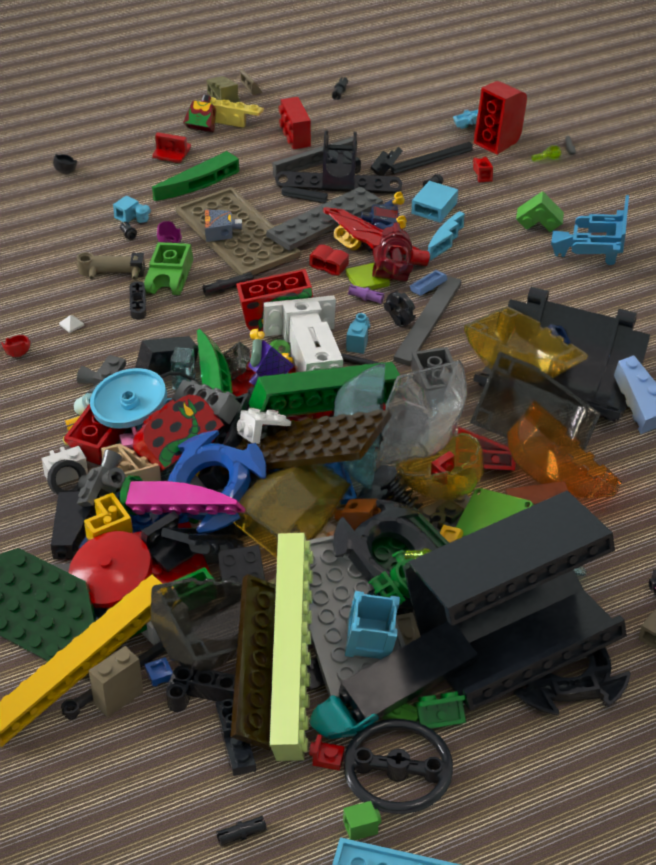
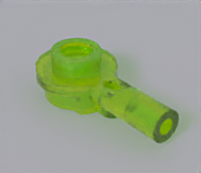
(552, 152)

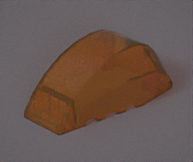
(551, 456)

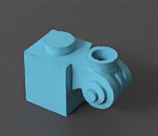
(129, 208)
(358, 334)

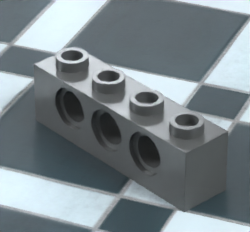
(222, 403)

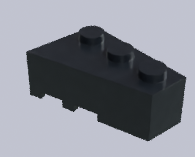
(157, 353)

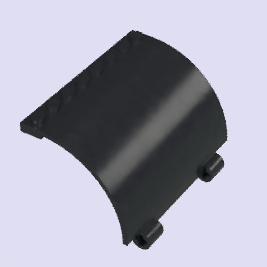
(599, 336)

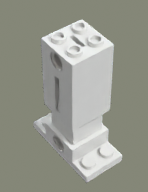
(307, 327)

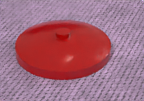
(112, 566)

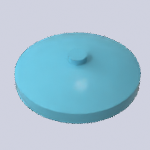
(128, 398)

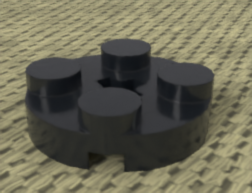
(401, 315)

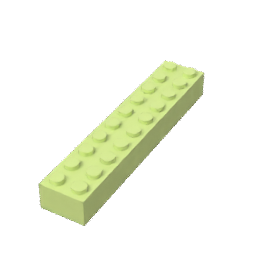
(291, 648)

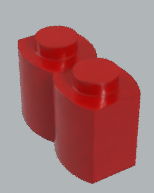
(329, 259)

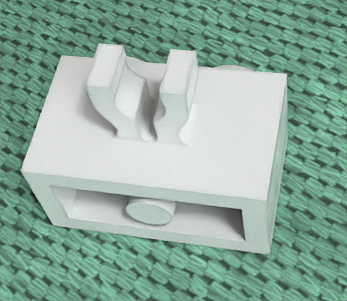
(67, 473)

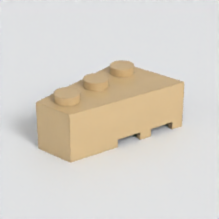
(135, 465)

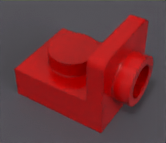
(443, 463)
(326, 754)

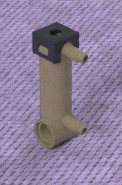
(90, 265)

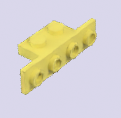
(234, 113)

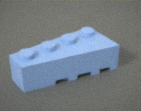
(639, 392)

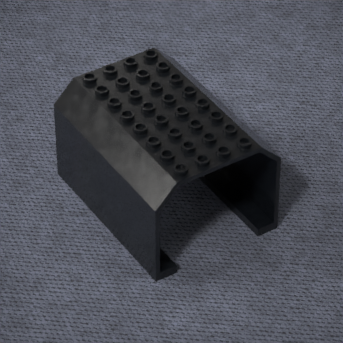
(517, 596)

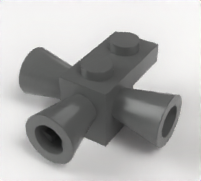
(110, 366)
(101, 479)

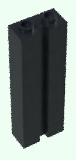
(407, 672)

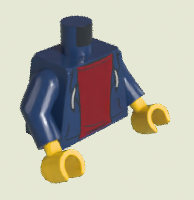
(386, 214)

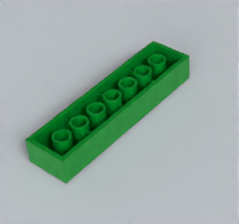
(310, 390)

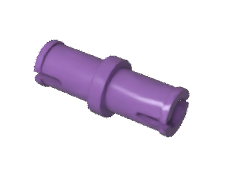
(366, 294)

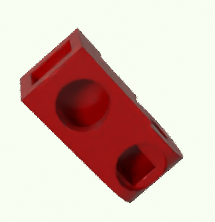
(483, 169)

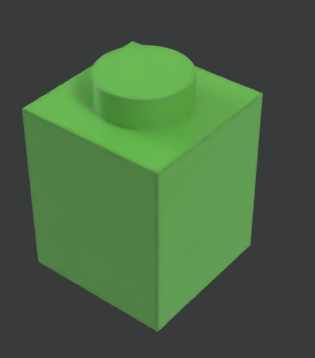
(361, 820)

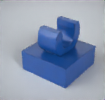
(158, 671)

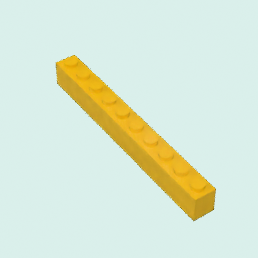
(75, 660)

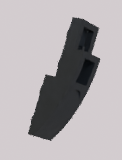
(238, 752)

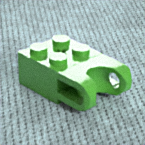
(169, 267)

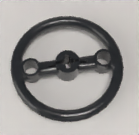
(398, 766)

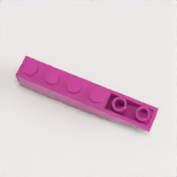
(178, 497)

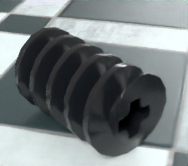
(399, 492)

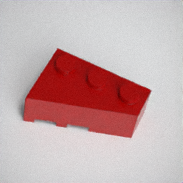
(494, 453)

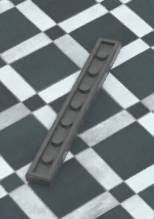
(427, 320)

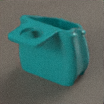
(335, 721)

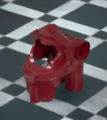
(394, 264)

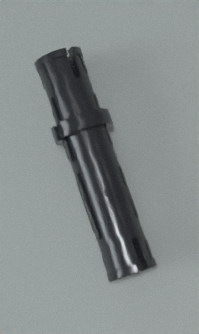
(222, 285)

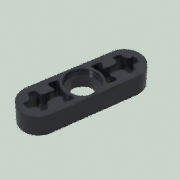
(134, 305)

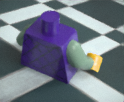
(266, 359)

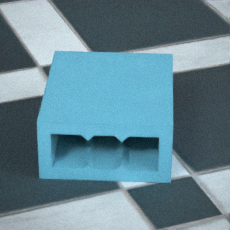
(434, 201)

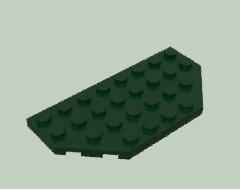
(41, 604)

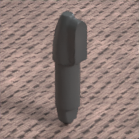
(569, 146)

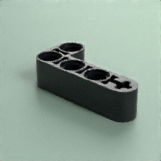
(200, 684)

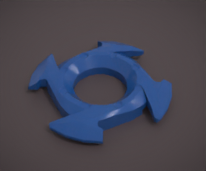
(201, 453)

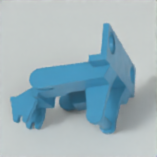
(585, 243)

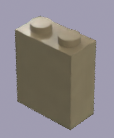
(116, 681)

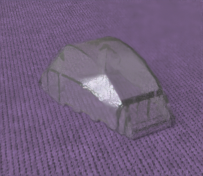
(423, 412)

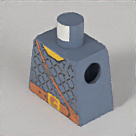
(220, 225)

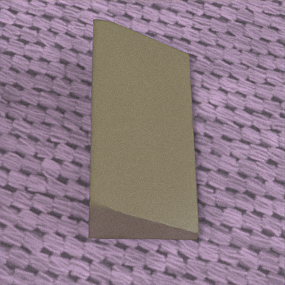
(249, 83)

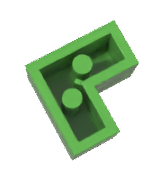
(540, 210)

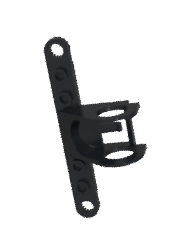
(338, 176)

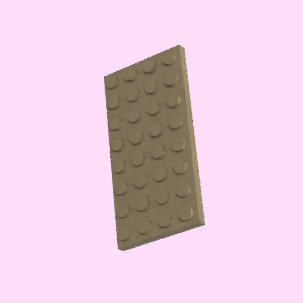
(249, 247)

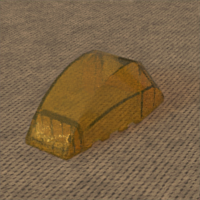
(521, 338)
(292, 502)

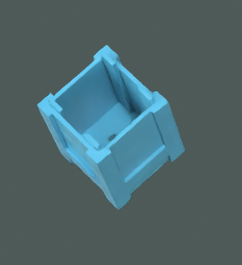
(371, 626)

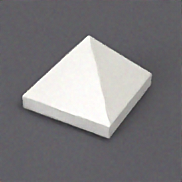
(71, 323)

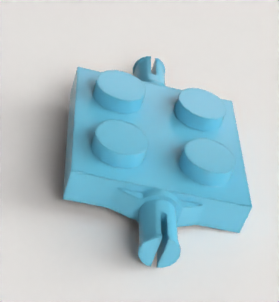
(468, 117)

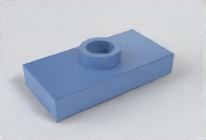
(428, 282)

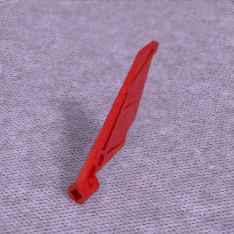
(371, 234)

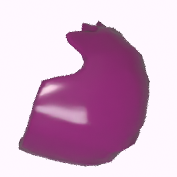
(168, 232)

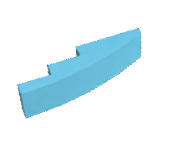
(446, 233)

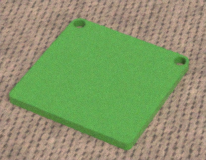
(489, 508)

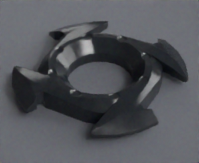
(390, 522)
(590, 685)

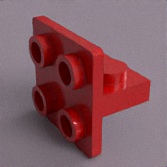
(171, 147)

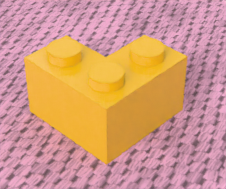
(109, 517)

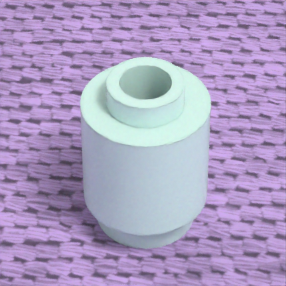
(82, 403)

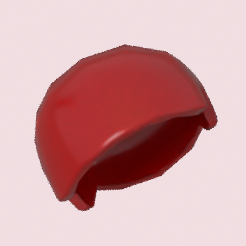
(16, 345)

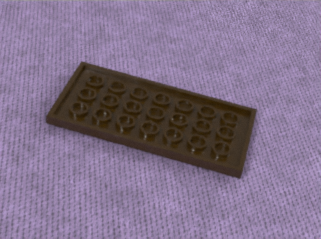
(319, 440)

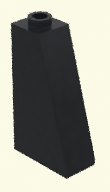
(69, 525)

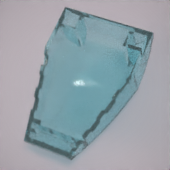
(363, 394)

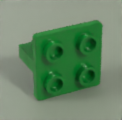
(442, 711)

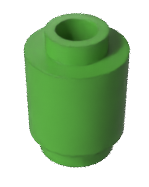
(285, 346)

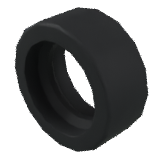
(51, 477)

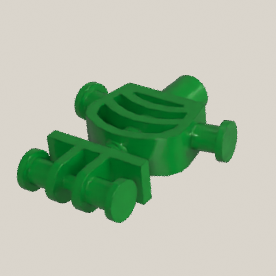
(396, 584)

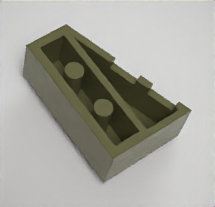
(223, 89)

